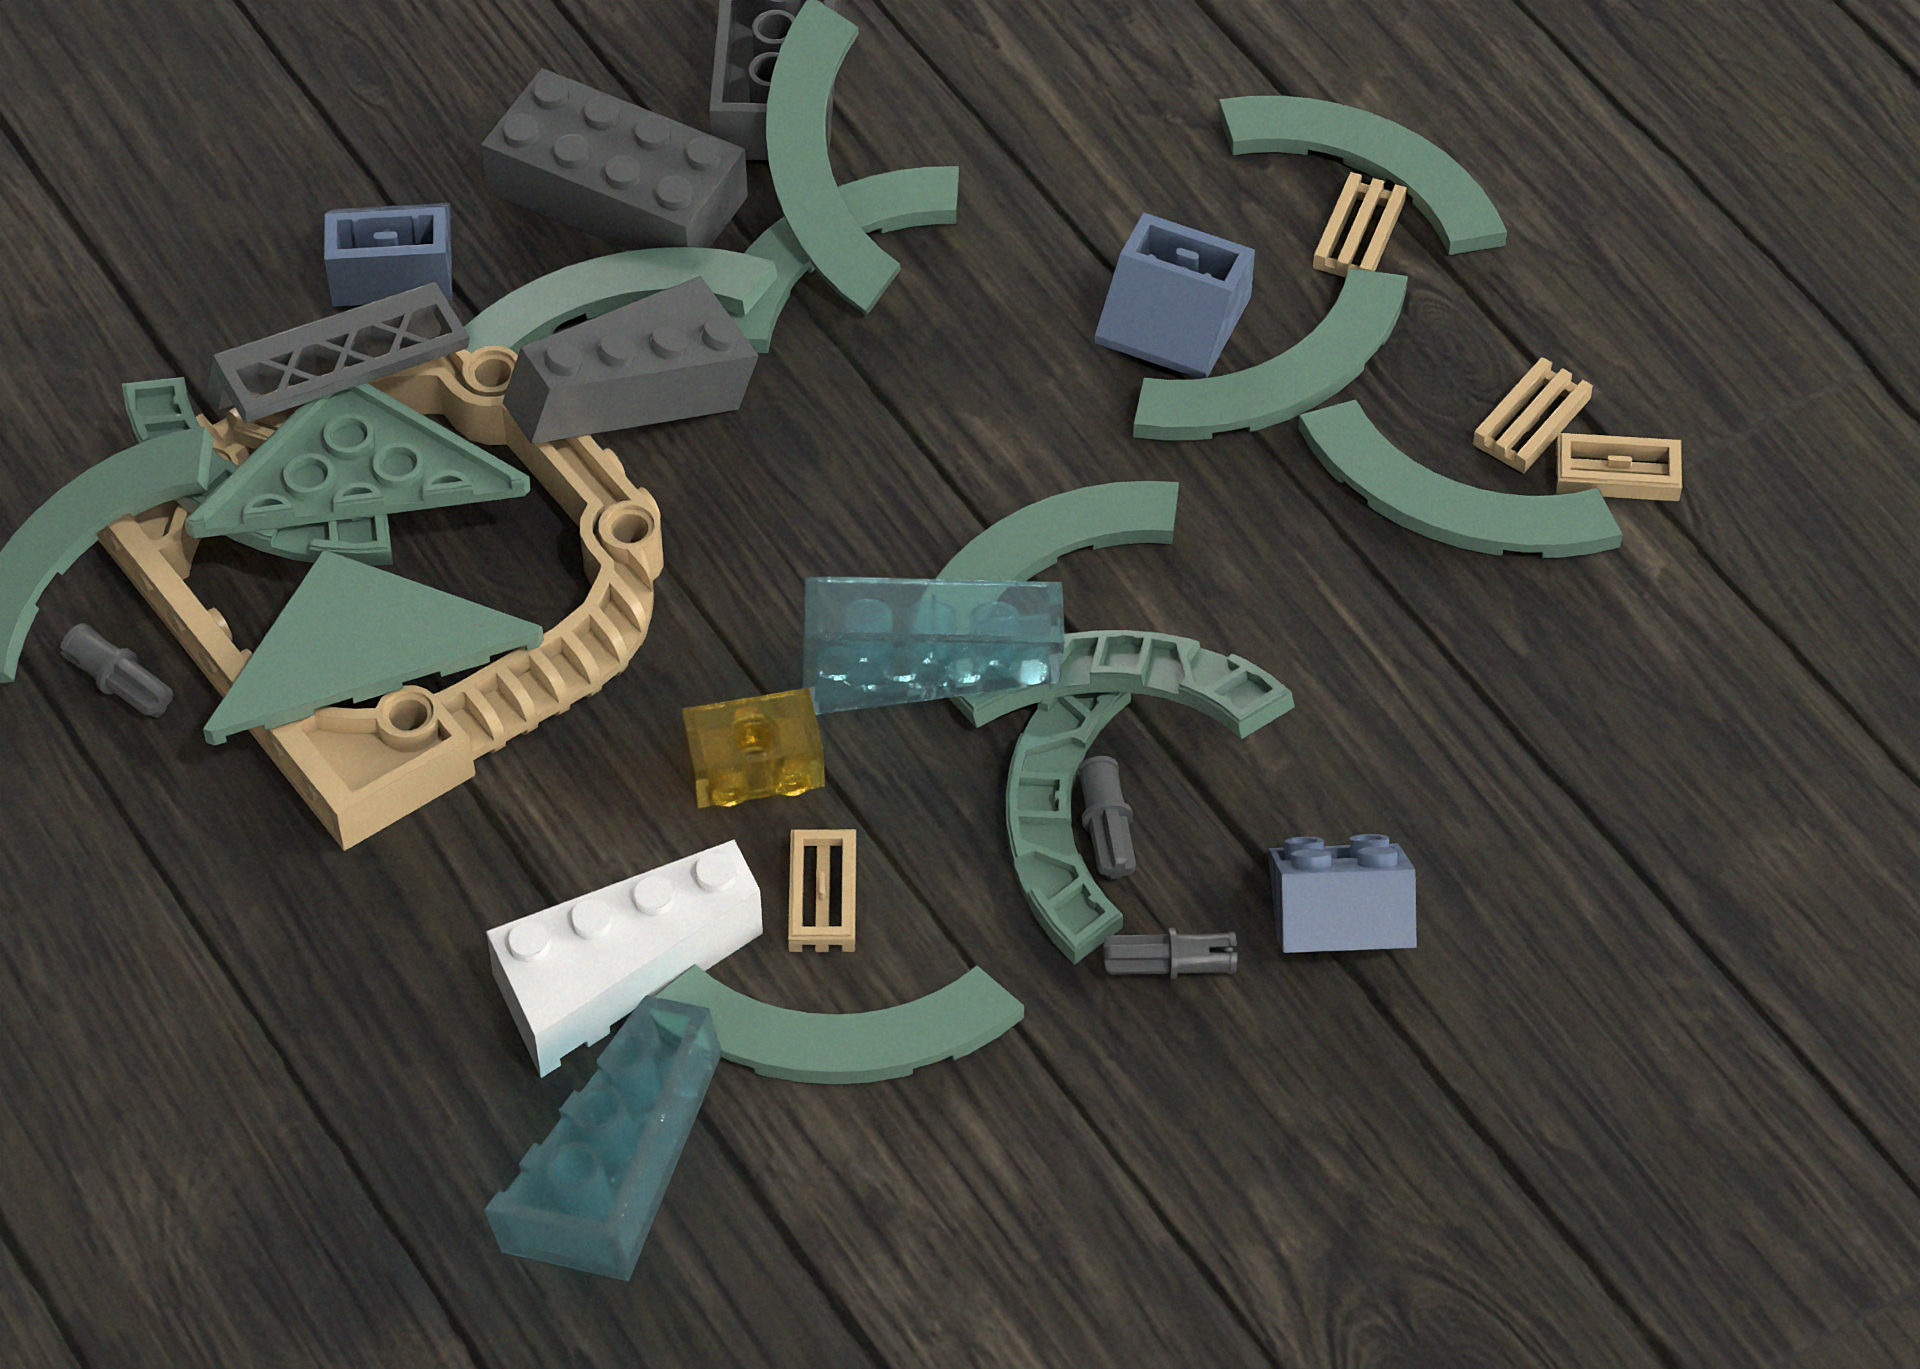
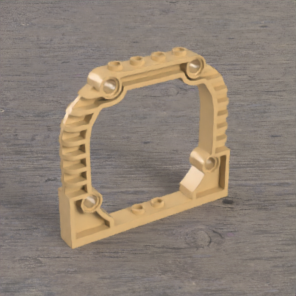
(366, 763)

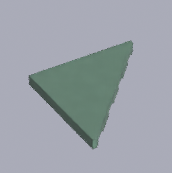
(353, 460)
(359, 638)

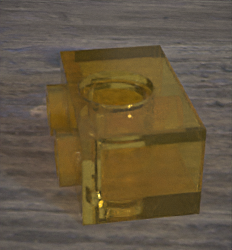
(775, 725)

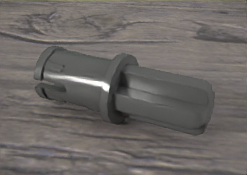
(116, 670)
(1107, 817)
(1170, 953)

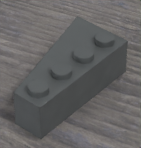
(633, 367)

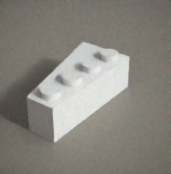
(600, 954)

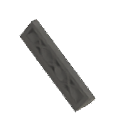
(330, 346)

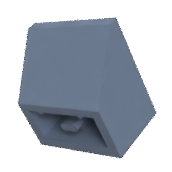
(387, 251)
(1176, 296)
(1343, 895)

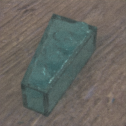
(926, 639)
(609, 1159)

